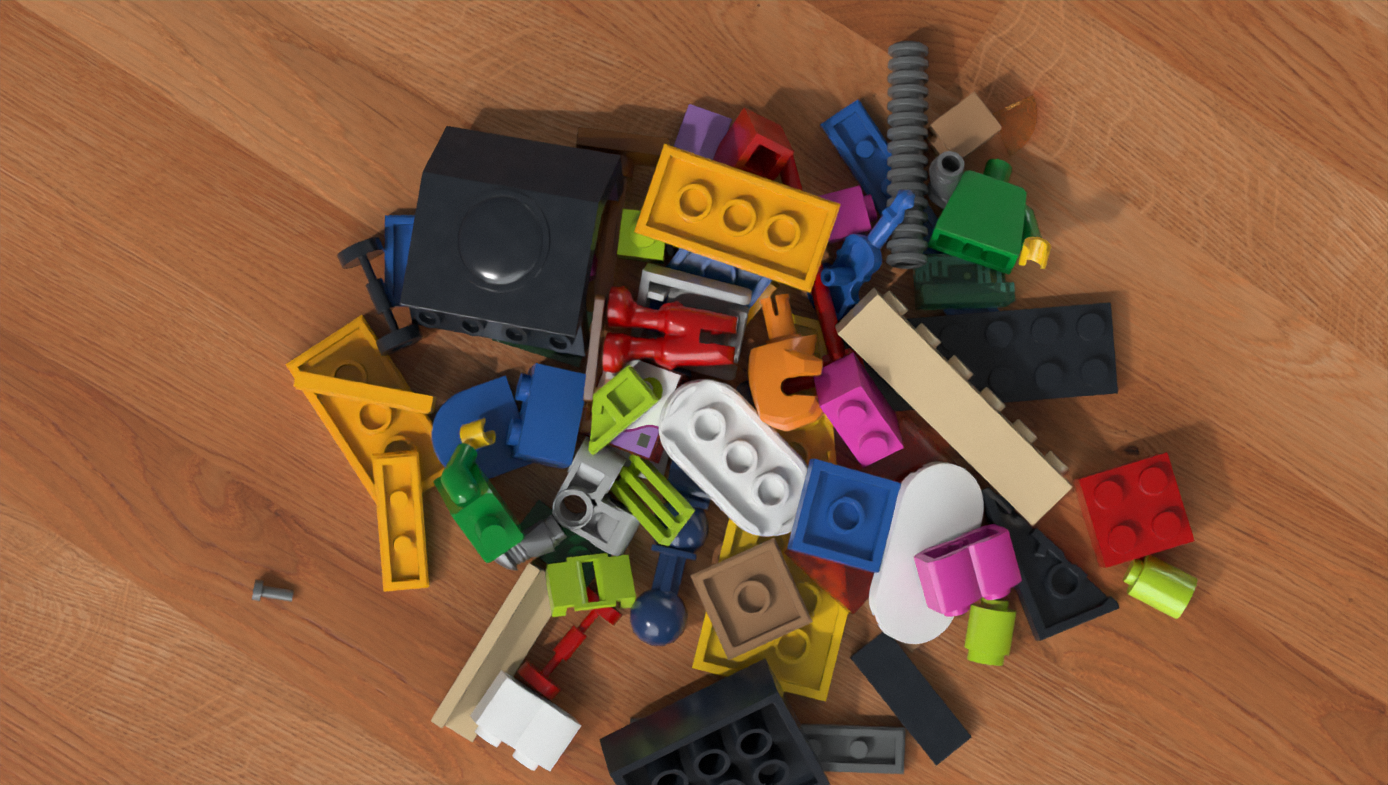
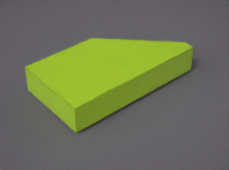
(618, 407)

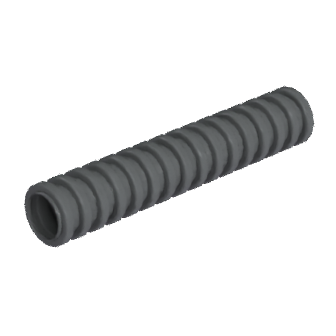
(908, 150)

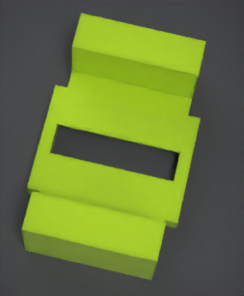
(568, 589)

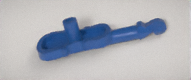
(861, 257)

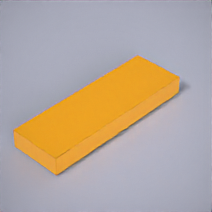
(365, 392)
(400, 520)

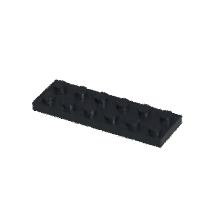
(1025, 352)

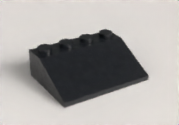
(718, 736)

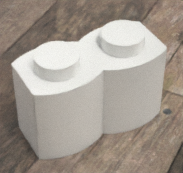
(525, 722)

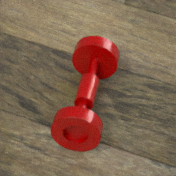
(566, 648)

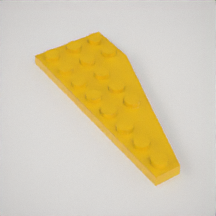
(807, 655)

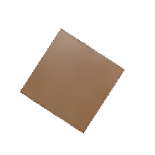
(751, 598)

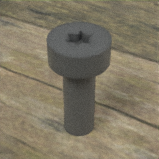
(270, 592)

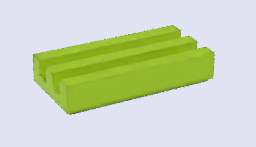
(637, 508)

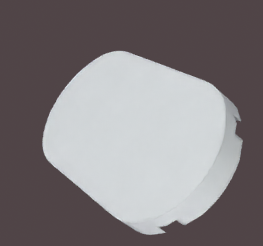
(733, 456)
(930, 509)

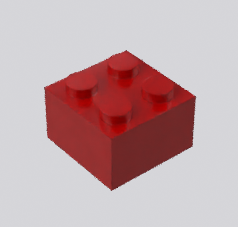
(1133, 510)

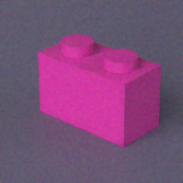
(858, 410)

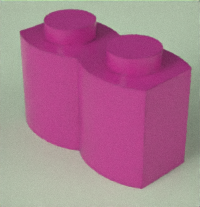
(968, 569)

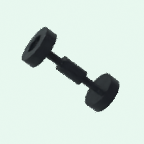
(361, 254)

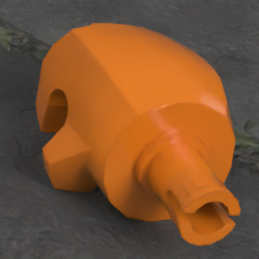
(783, 358)

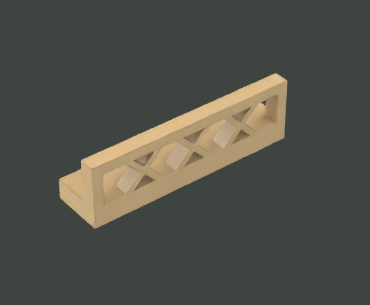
(500, 649)

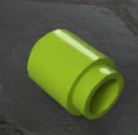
(990, 631)

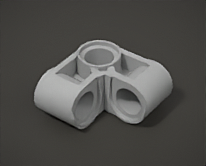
(605, 521)

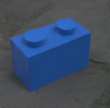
(547, 416)

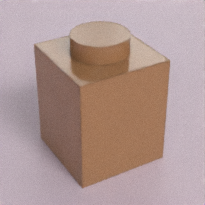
(963, 128)

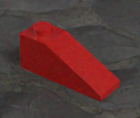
(755, 146)

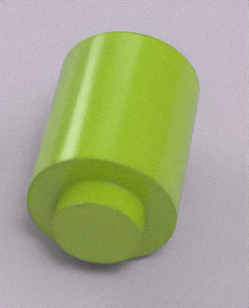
(1160, 585)

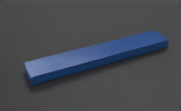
(866, 157)

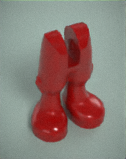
(681, 339)

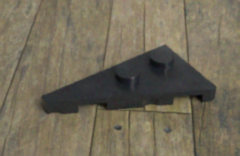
(1052, 588)

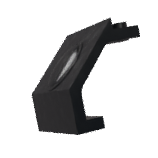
(508, 238)

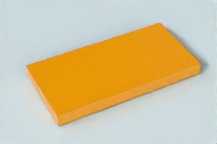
(737, 218)
(362, 426)

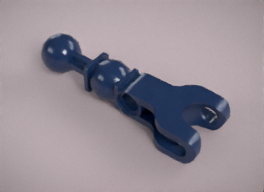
(659, 613)

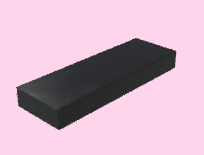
(910, 697)

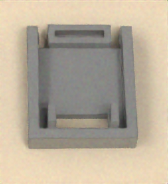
(701, 294)

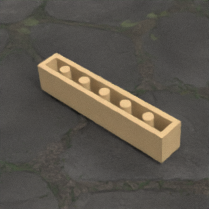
(953, 406)

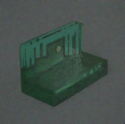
(959, 284)

